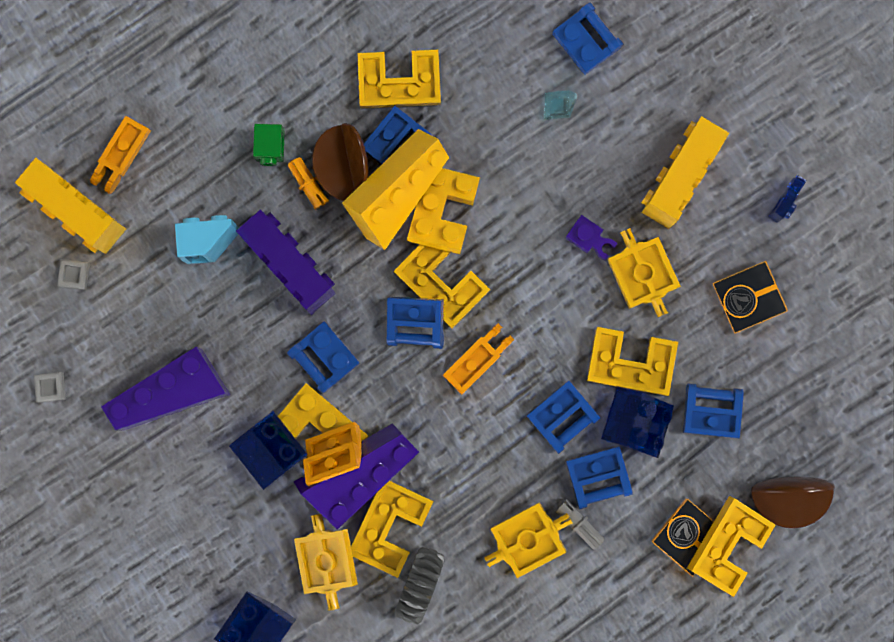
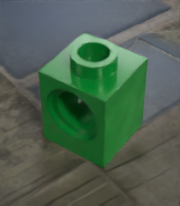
(268, 144)

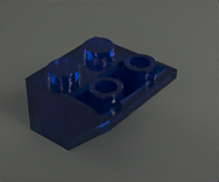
(637, 422)
(268, 450)
(255, 621)

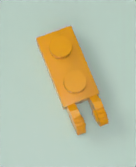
(120, 153)
(476, 361)

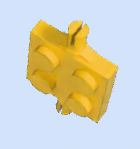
(643, 272)
(528, 540)
(325, 561)

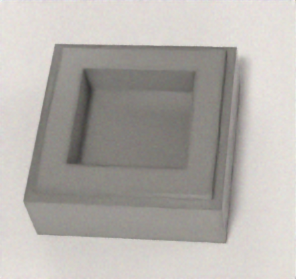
(73, 274)
(49, 387)

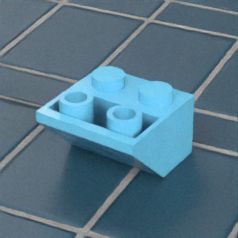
(204, 240)

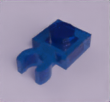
(785, 205)

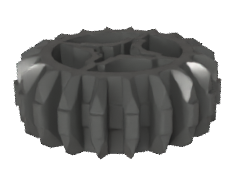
(420, 585)

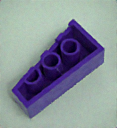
(286, 261)
(175, 387)
(345, 494)

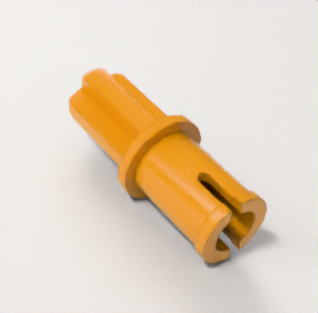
(307, 183)

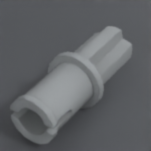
(581, 525)

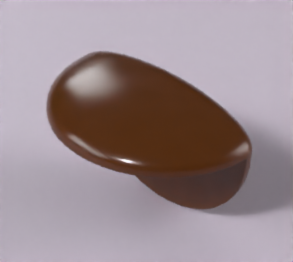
(340, 161)
(793, 500)

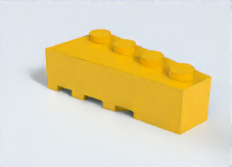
(684, 173)
(395, 188)
(70, 206)

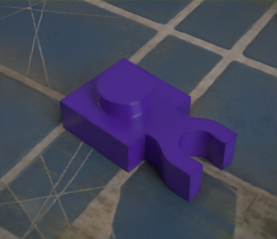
(587, 235)

